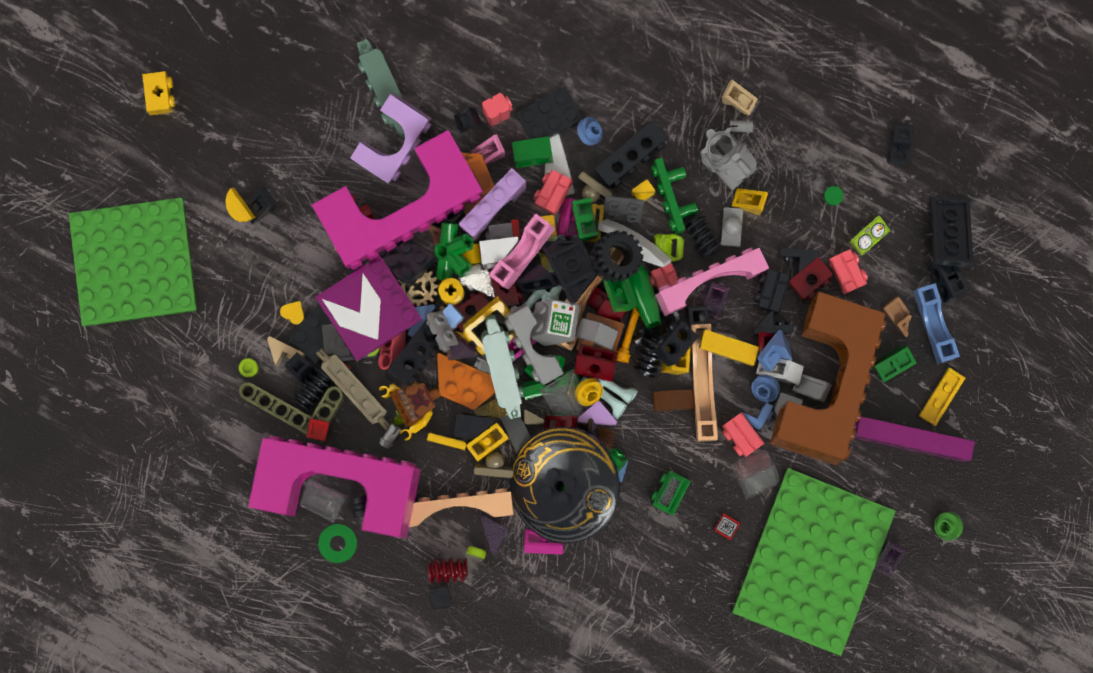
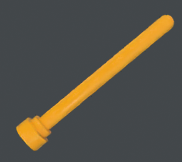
(623, 355)

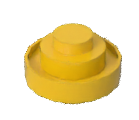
(588, 392)

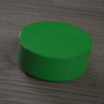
(833, 196)

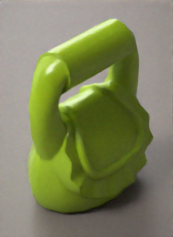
(664, 243)

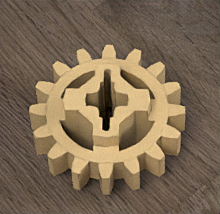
(426, 295)

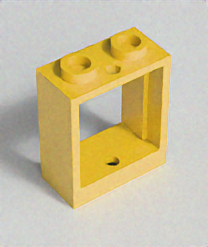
(496, 303)

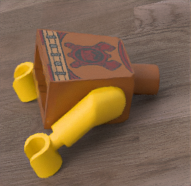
(413, 404)

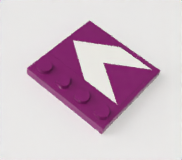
(368, 308)

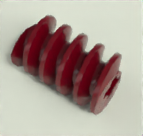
(448, 570)

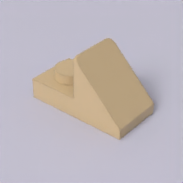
(739, 98)
(278, 350)

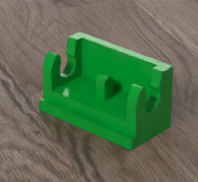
(532, 152)
(893, 363)

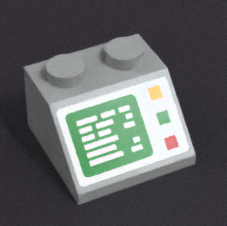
(555, 322)

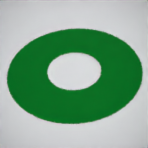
(350, 543)

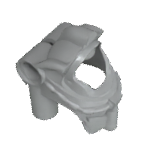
(733, 162)

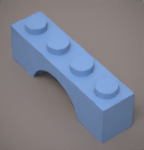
(930, 309)

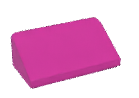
(566, 222)
(538, 544)

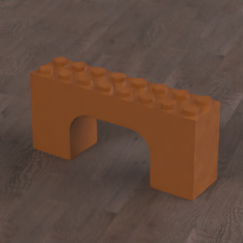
(854, 336)

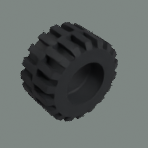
(629, 249)

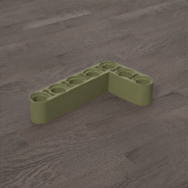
(292, 412)

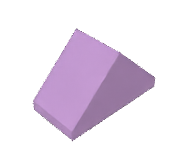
(599, 414)

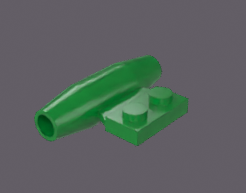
(635, 292)

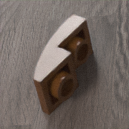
(673, 400)

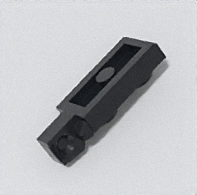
(660, 330)

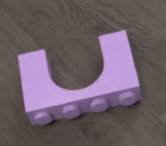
(413, 123)
(507, 189)

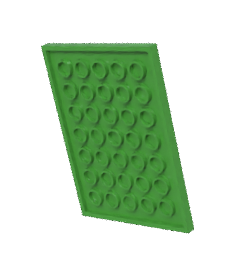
(813, 561)

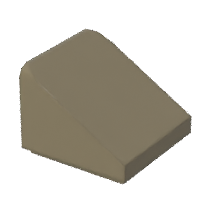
(532, 419)

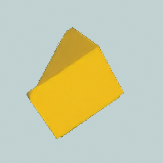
(643, 191)

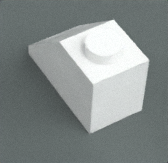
(494, 250)
(783, 371)

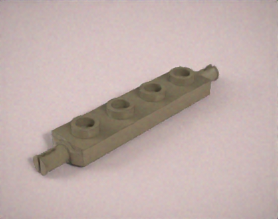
(353, 389)

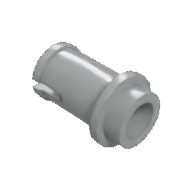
(743, 126)
(390, 435)

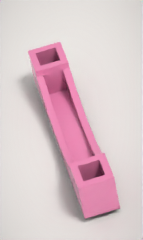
(674, 297)

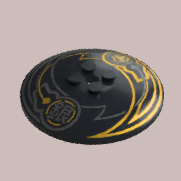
(589, 482)

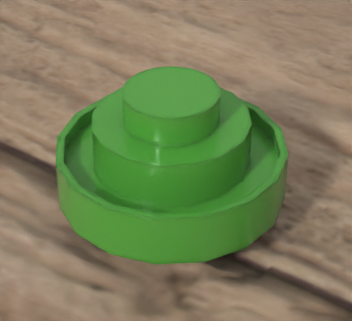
(948, 526)

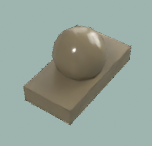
(593, 188)
(493, 466)

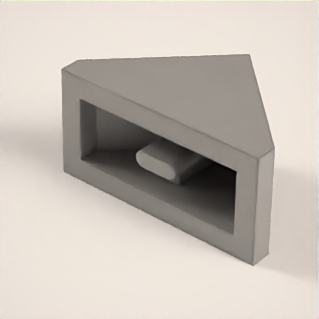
(596, 333)

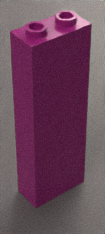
(914, 439)

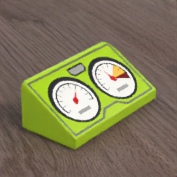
(870, 235)

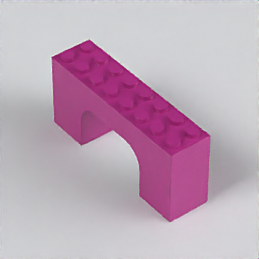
(363, 238)
(286, 466)

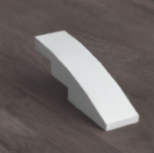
(651, 252)

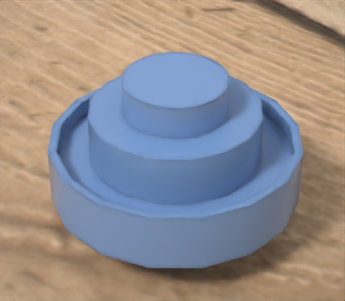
(589, 131)
(765, 388)

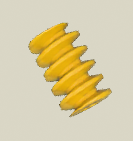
(446, 286)

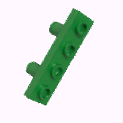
(664, 188)

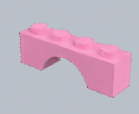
(533, 238)

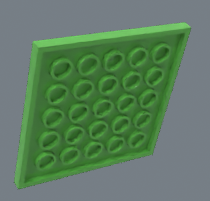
(132, 262)

